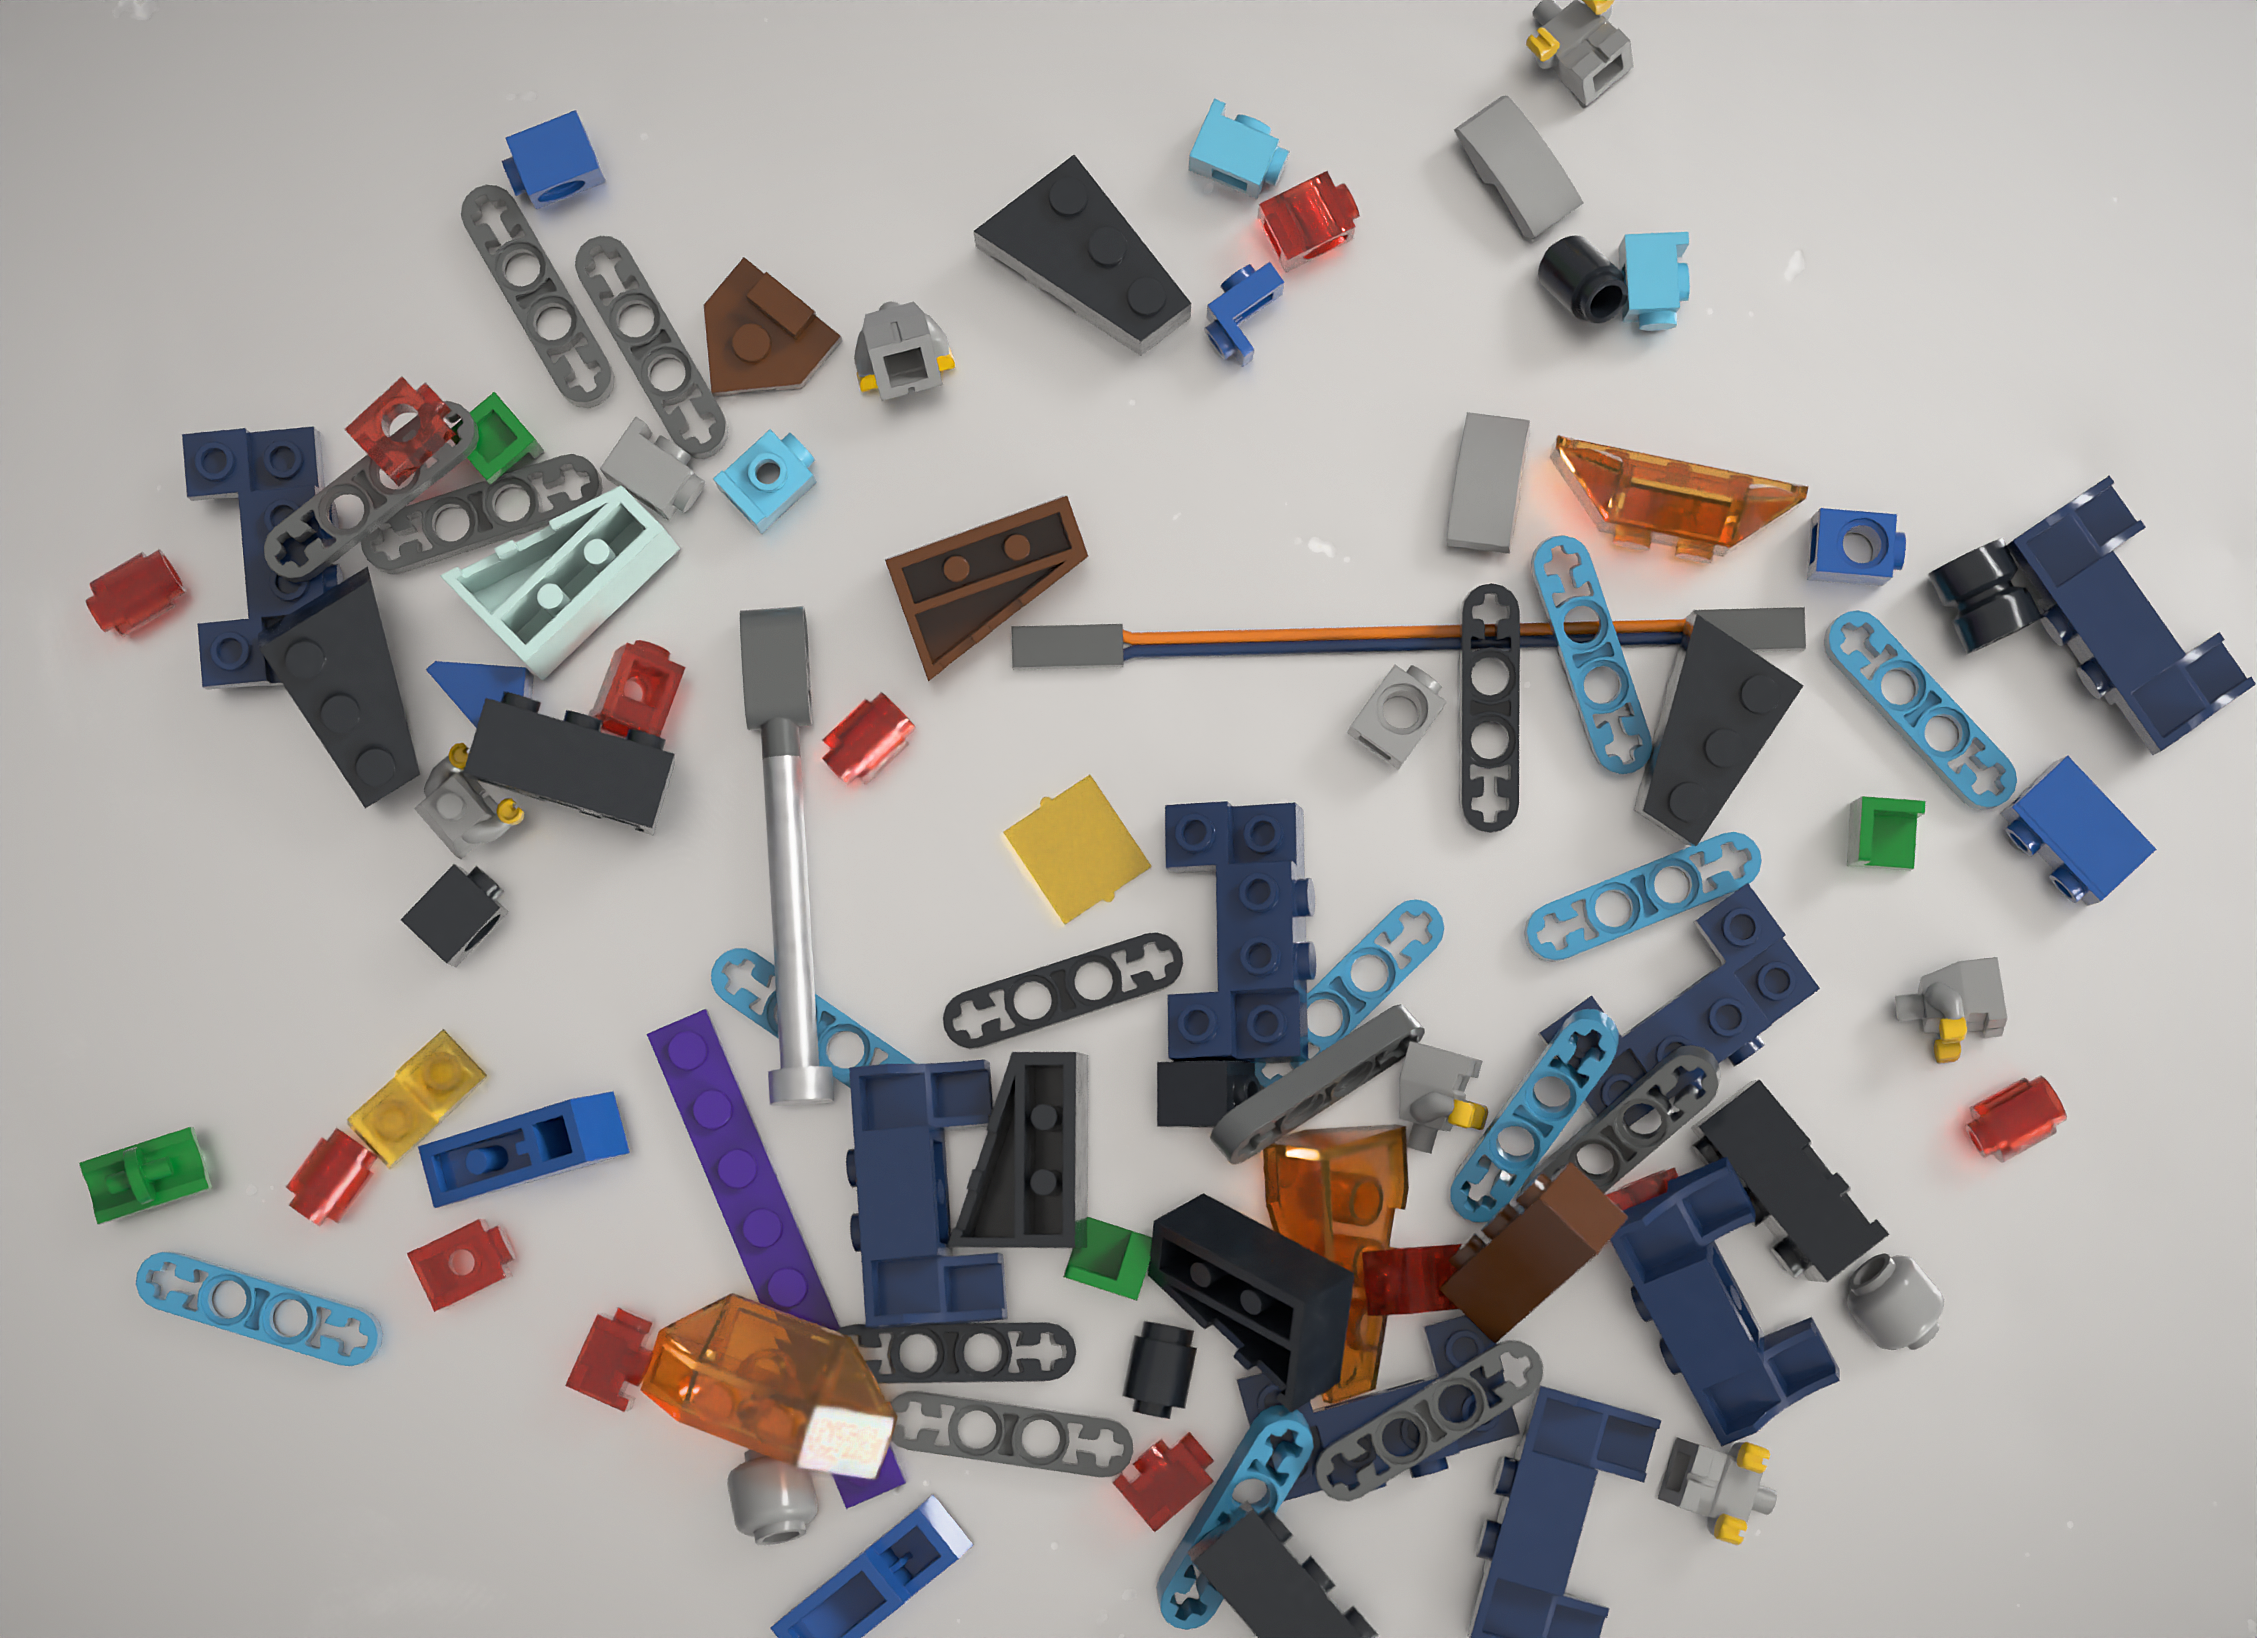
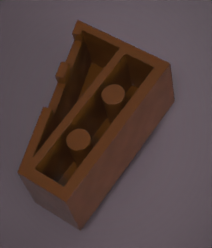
(981, 577)
(1530, 1249)

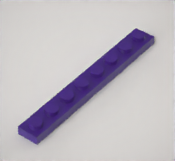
(750, 1194)

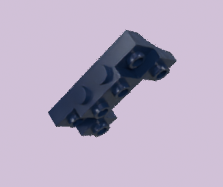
(272, 479)
(2113, 626)
(1259, 933)
(1718, 1012)
(905, 1194)
(1701, 1312)
(1450, 1346)
(1544, 1514)

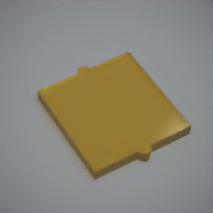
(1077, 849)

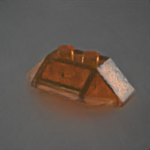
(1671, 500)
(773, 1387)

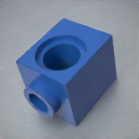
(552, 161)
(1826, 553)

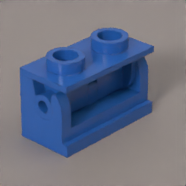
(2076, 833)

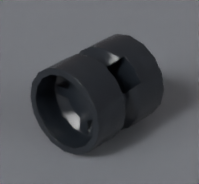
(1984, 595)

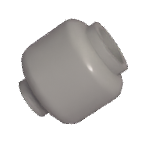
(1895, 1302)
(771, 1499)

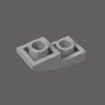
(1520, 165)
(1488, 482)

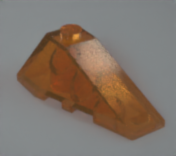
(1338, 1199)

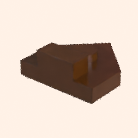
(762, 335)

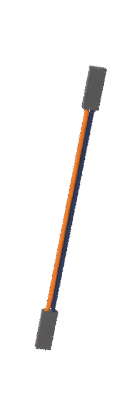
(1103, 643)

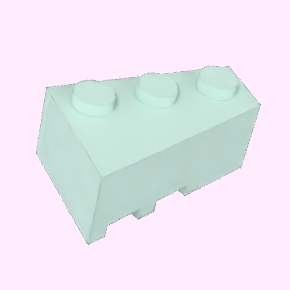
(565, 578)

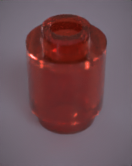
(134, 593)
(867, 740)
(2015, 1118)
(331, 1178)

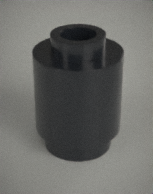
(1583, 280)
(1160, 1369)

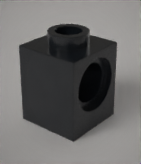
(456, 913)
(1202, 1091)

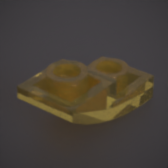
(416, 1099)

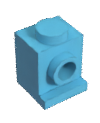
(1237, 152)
(1654, 278)
(767, 502)

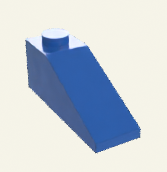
(524, 1148)

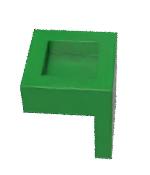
(501, 439)
(1883, 832)
(1113, 1259)

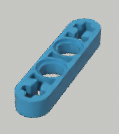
(1583, 657)
(1928, 702)
(1640, 892)
(1352, 1001)
(829, 1019)
(1530, 1113)
(261, 1302)
(1246, 1463)

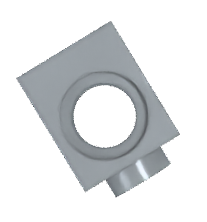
(1386, 740)

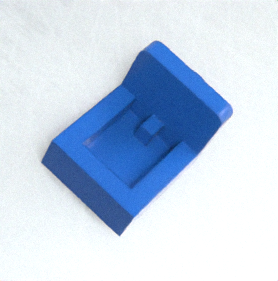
(1243, 296)

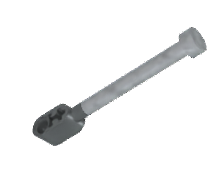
(778, 704)

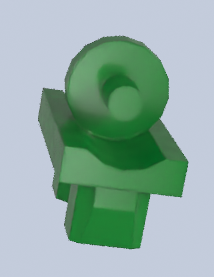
(146, 1175)

